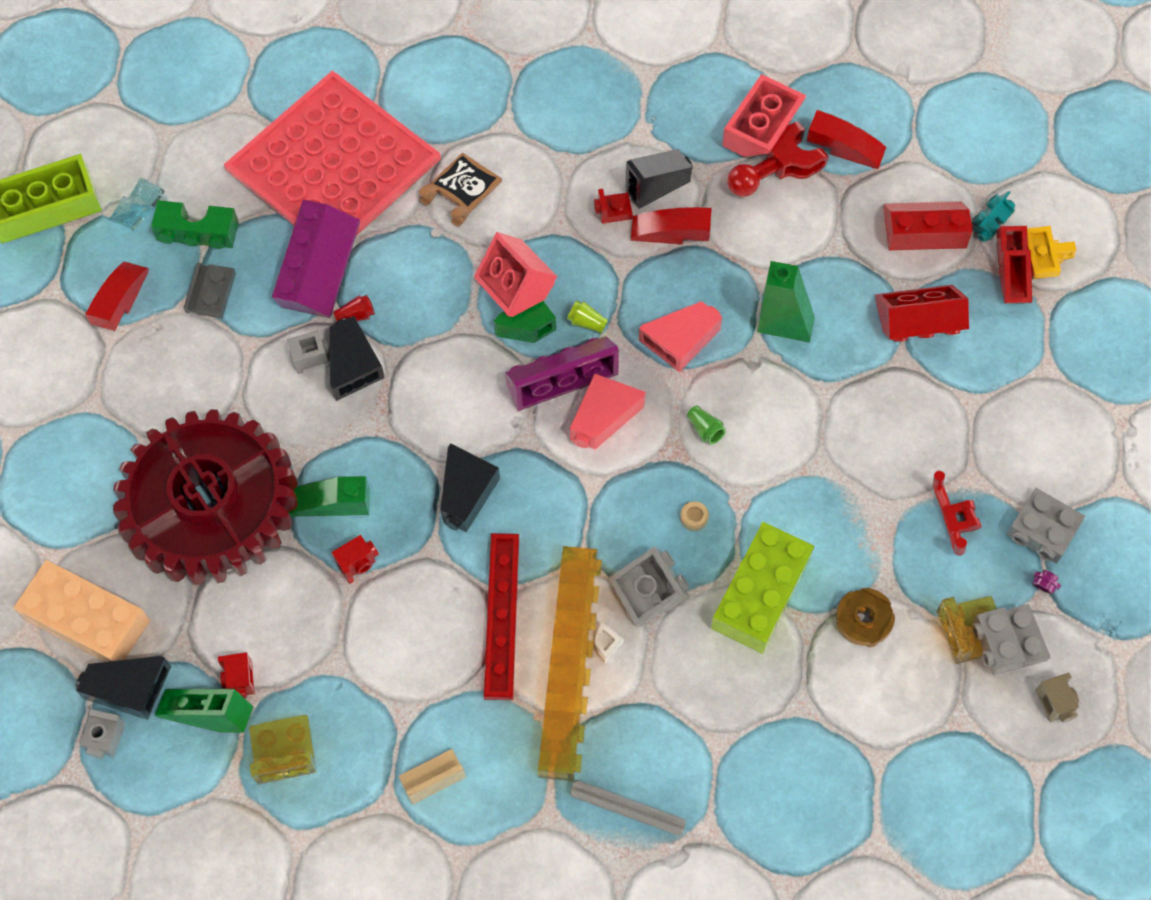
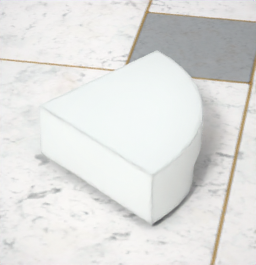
(606, 642)

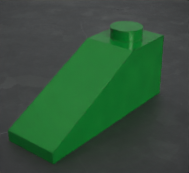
(333, 497)
(206, 708)

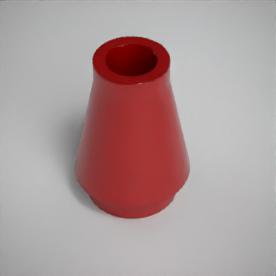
(359, 307)

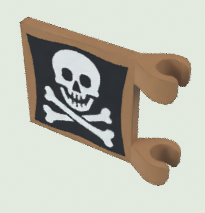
(462, 183)

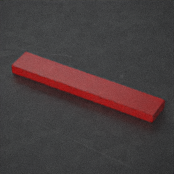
(501, 617)

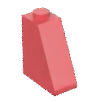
(681, 334)
(604, 411)

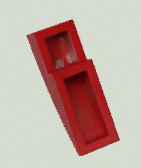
(845, 140)
(672, 225)
(1014, 264)
(116, 295)

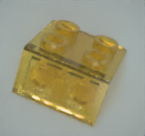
(957, 626)
(282, 749)

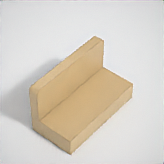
(432, 776)

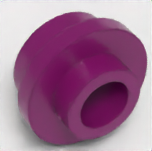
(1046, 581)

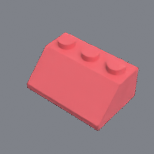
(761, 117)
(514, 274)

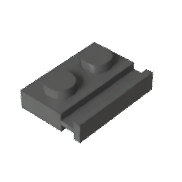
(209, 290)

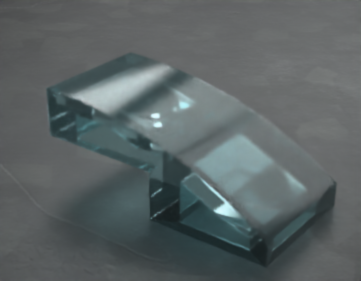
(138, 205)

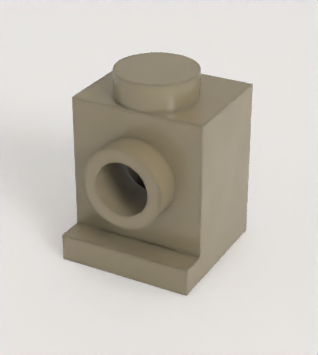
(1058, 698)

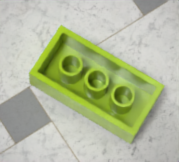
(46, 198)
(762, 587)

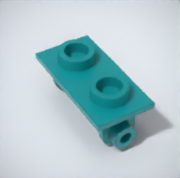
(997, 208)

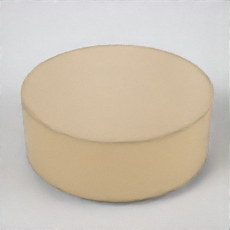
(694, 516)

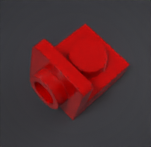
(613, 207)

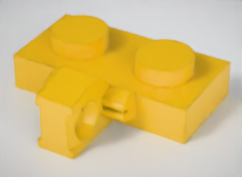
(1047, 252)

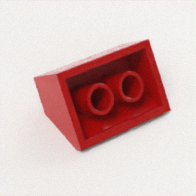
(927, 225)
(923, 312)

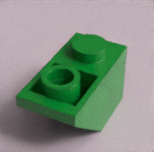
(526, 326)

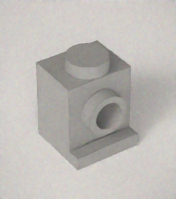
(308, 350)
(112, 730)

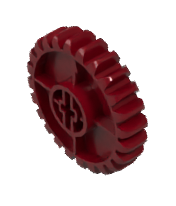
(211, 539)

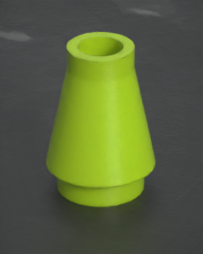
(586, 317)

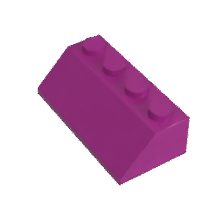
(316, 259)
(562, 372)

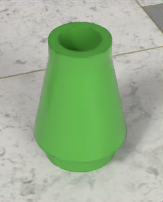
(707, 426)

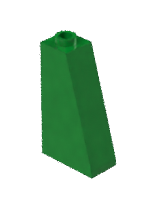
(786, 304)

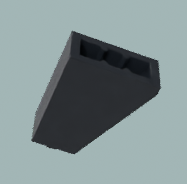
(656, 176)
(351, 359)
(465, 487)
(125, 684)

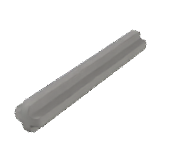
(628, 808)

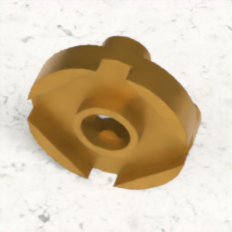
(867, 633)

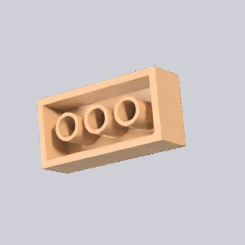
(81, 613)

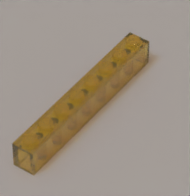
(568, 664)

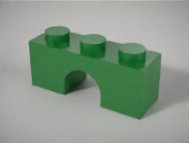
(214, 230)

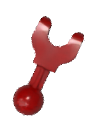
(784, 160)

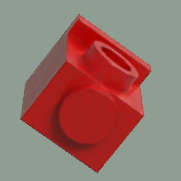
(355, 557)
(237, 673)

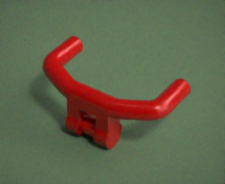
(949, 514)

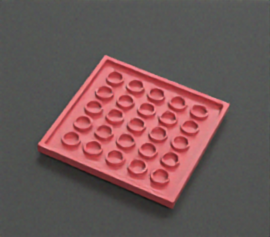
(333, 152)

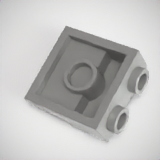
(1045, 526)
(650, 586)
(1009, 639)

